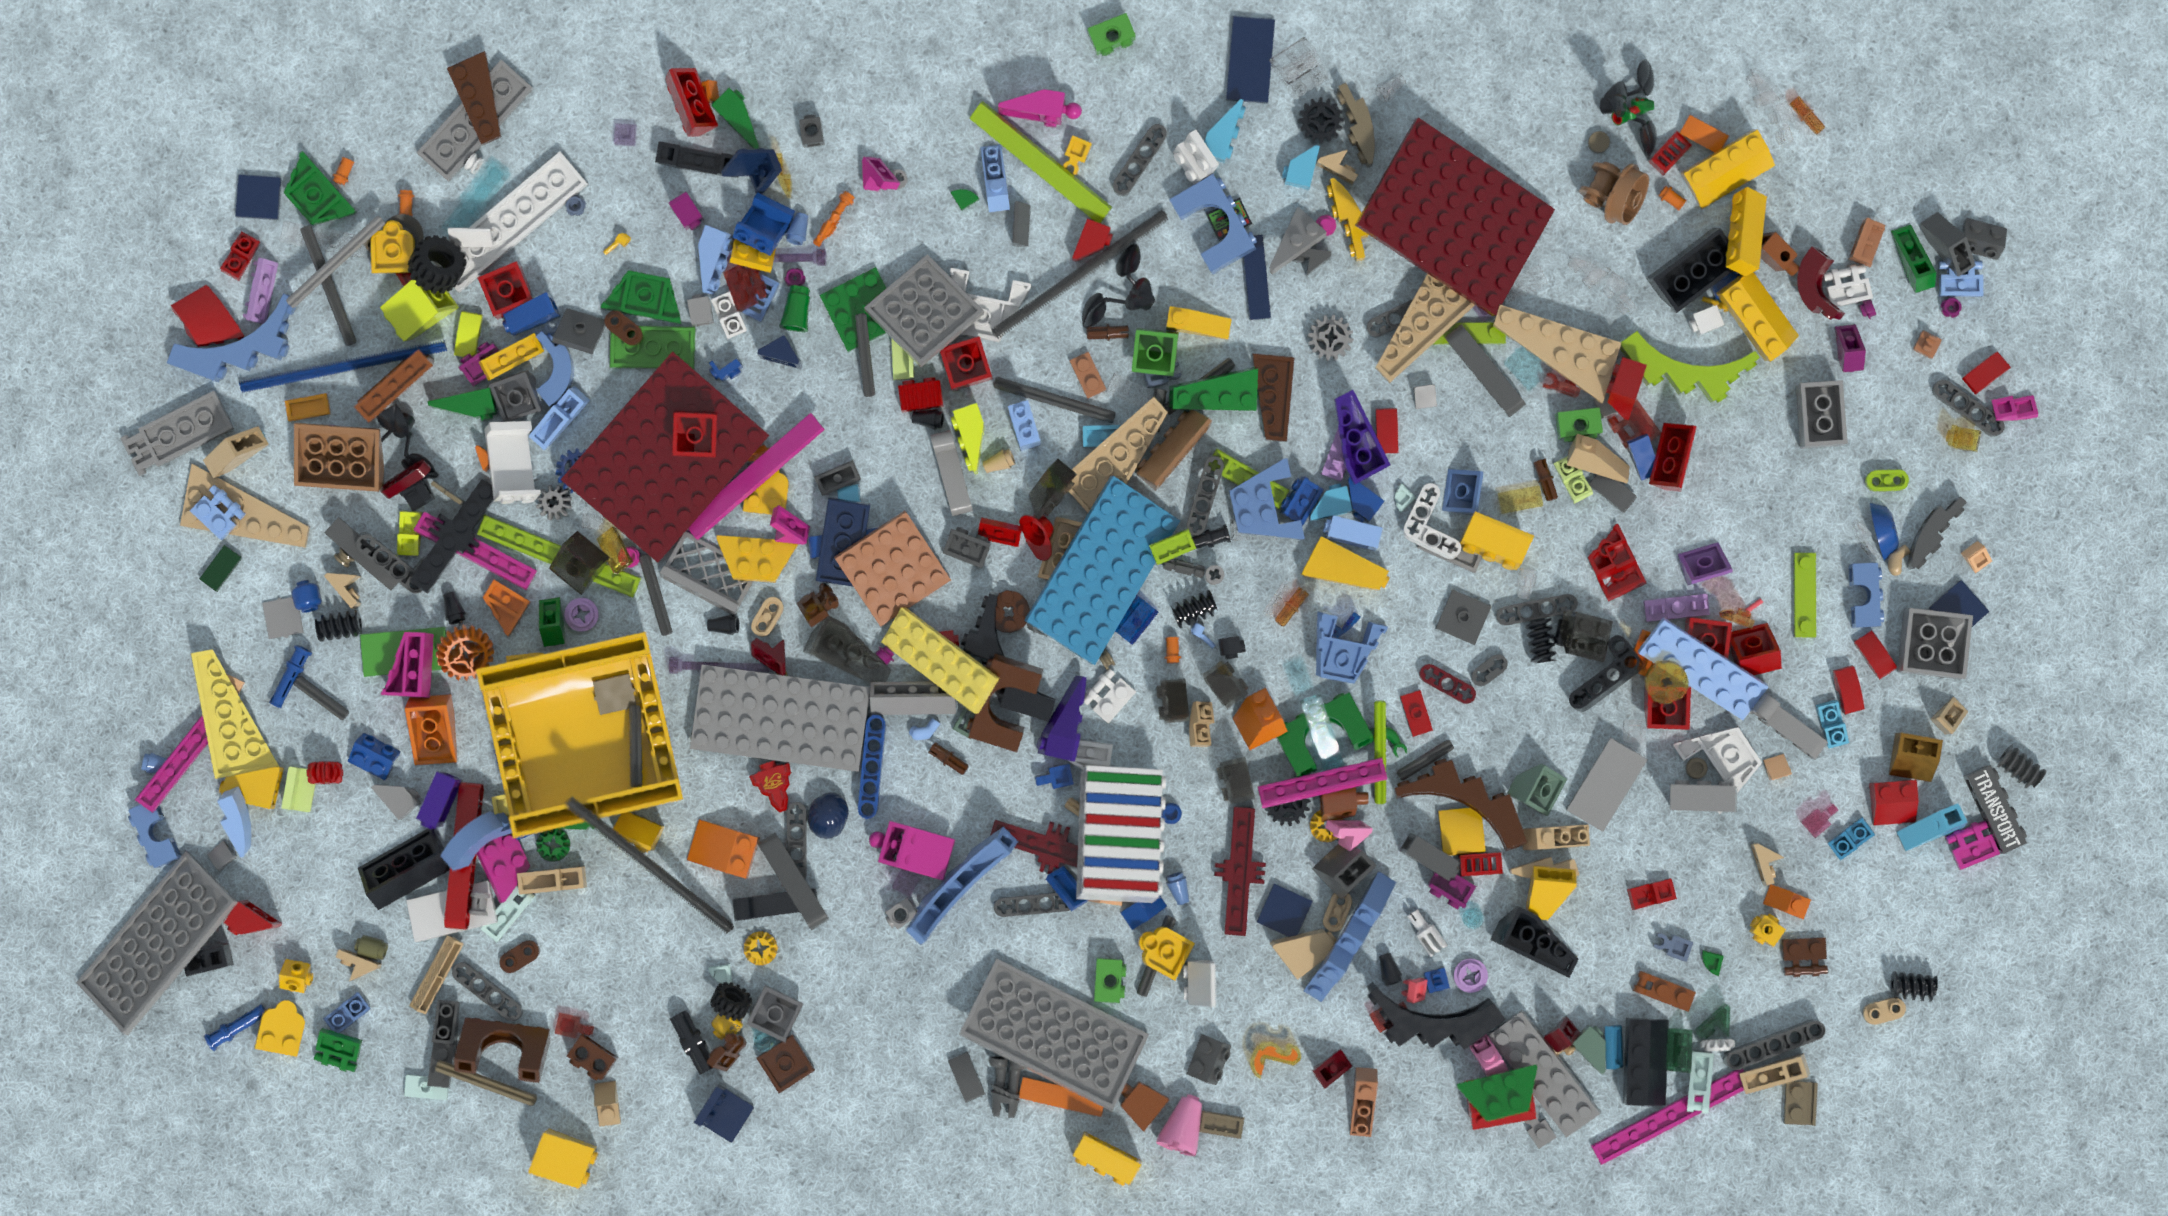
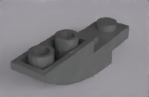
(1927, 537)
(444, 1041)

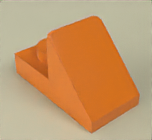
(1786, 901)

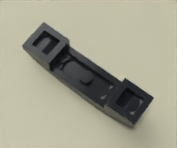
(691, 159)

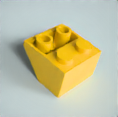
(639, 831)

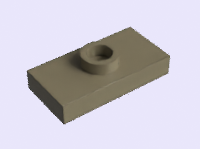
(1221, 1124)

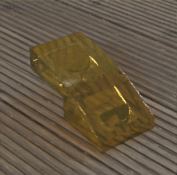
(784, 179)

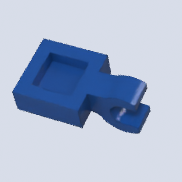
(1059, 777)

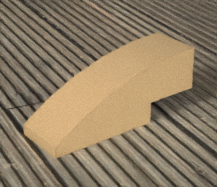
(1526, 869)
(552, 880)

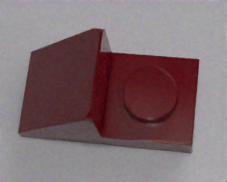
(771, 657)
(1562, 1035)
(1332, 1068)

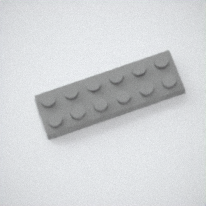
(456, 138)
(1554, 1083)

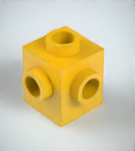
(1773, 932)
(295, 976)

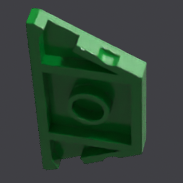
(315, 194)
(644, 297)
(1501, 1093)

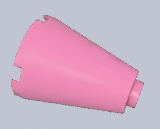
(1182, 1127)

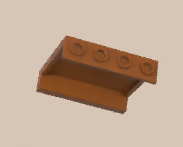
(393, 385)

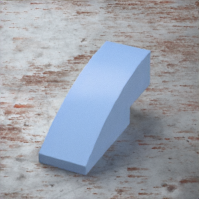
(559, 417)
(236, 820)

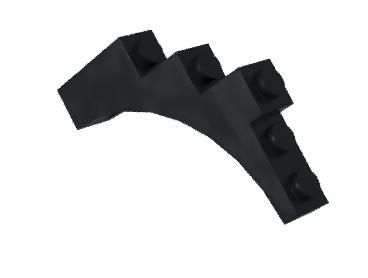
(986, 644)
(1461, 1027)

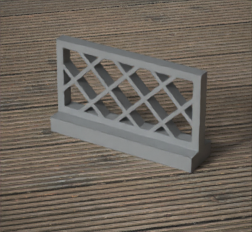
(696, 586)

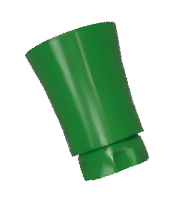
(796, 309)

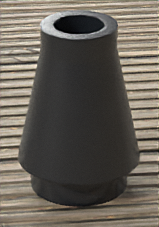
(928, 418)
(453, 609)
(726, 624)
(1389, 970)

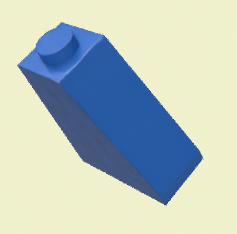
(531, 314)

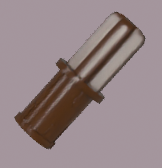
(1107, 332)
(1545, 479)
(948, 758)

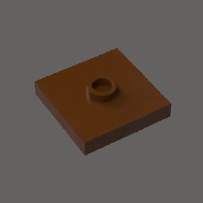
(785, 1064)

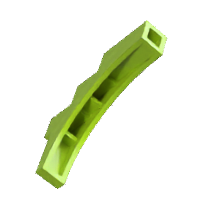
(1683, 376)

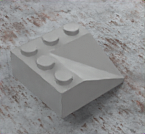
(1935, 643)

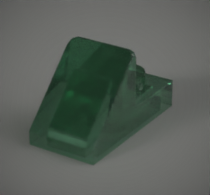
(1719, 1018)

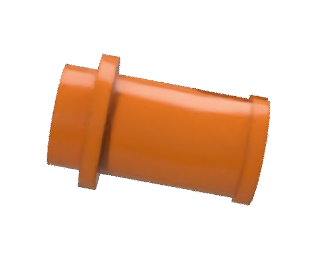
(343, 171)
(1672, 197)
(406, 202)
(1172, 650)

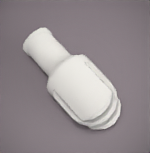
(1427, 934)

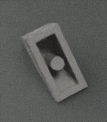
(398, 799)

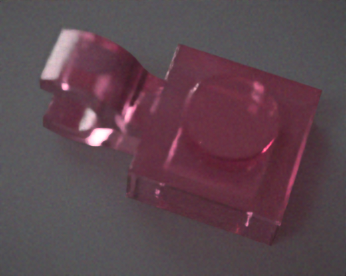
(1818, 821)

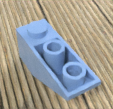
(995, 178)
(713, 254)

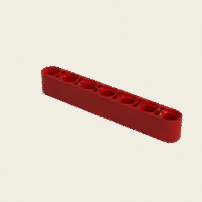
(462, 880)

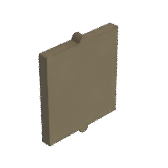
(448, 493)
(614, 693)

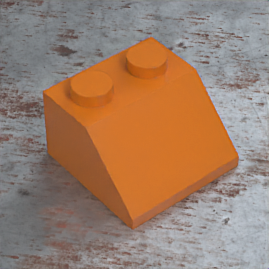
(1259, 719)

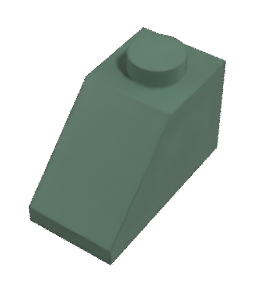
(1592, 1047)

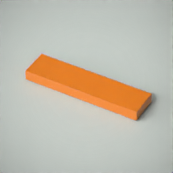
(1057, 1096)

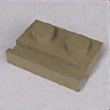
(1800, 1103)

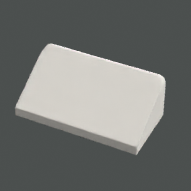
(471, 237)

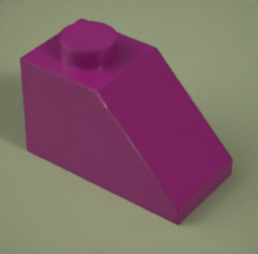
(686, 211)
(1850, 348)

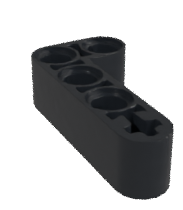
(1603, 676)
(764, 906)

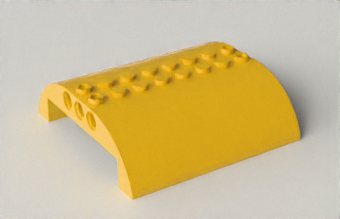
(559, 745)

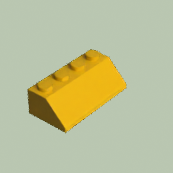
(1728, 168)
(1758, 316)

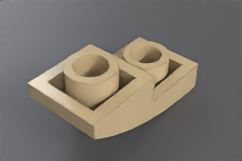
(1200, 719)

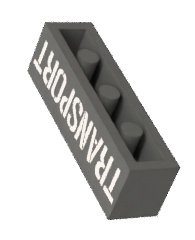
(1995, 808)

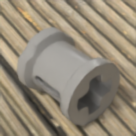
(1212, 568)
(481, 911)

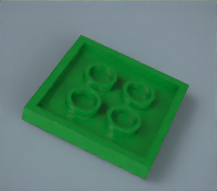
(850, 299)

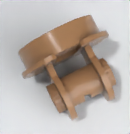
(1625, 196)

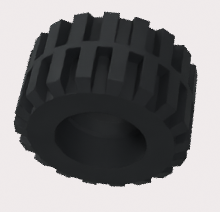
(442, 252)

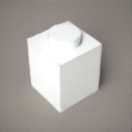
(1706, 320)

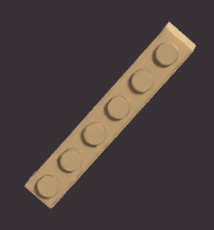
(436, 974)

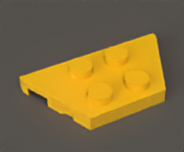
(755, 557)

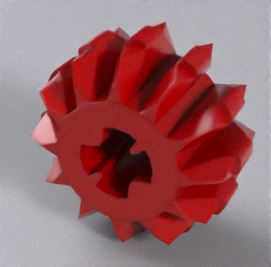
(324, 772)

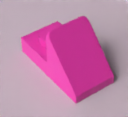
(877, 175)
(788, 527)

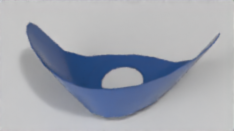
(1883, 524)

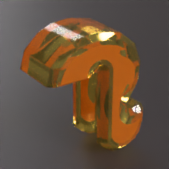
(1272, 1051)

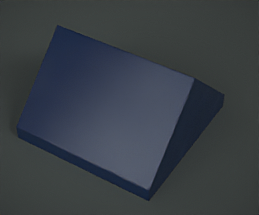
(780, 352)

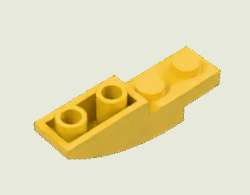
(1347, 210)

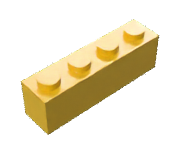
(1746, 231)

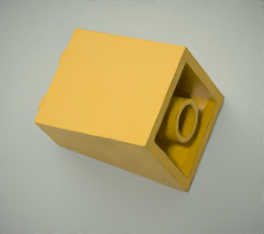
(563, 1159)

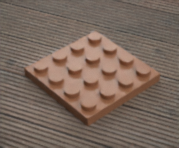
(892, 568)

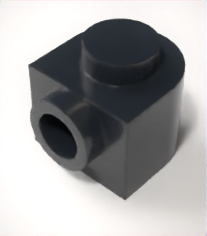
(1231, 646)

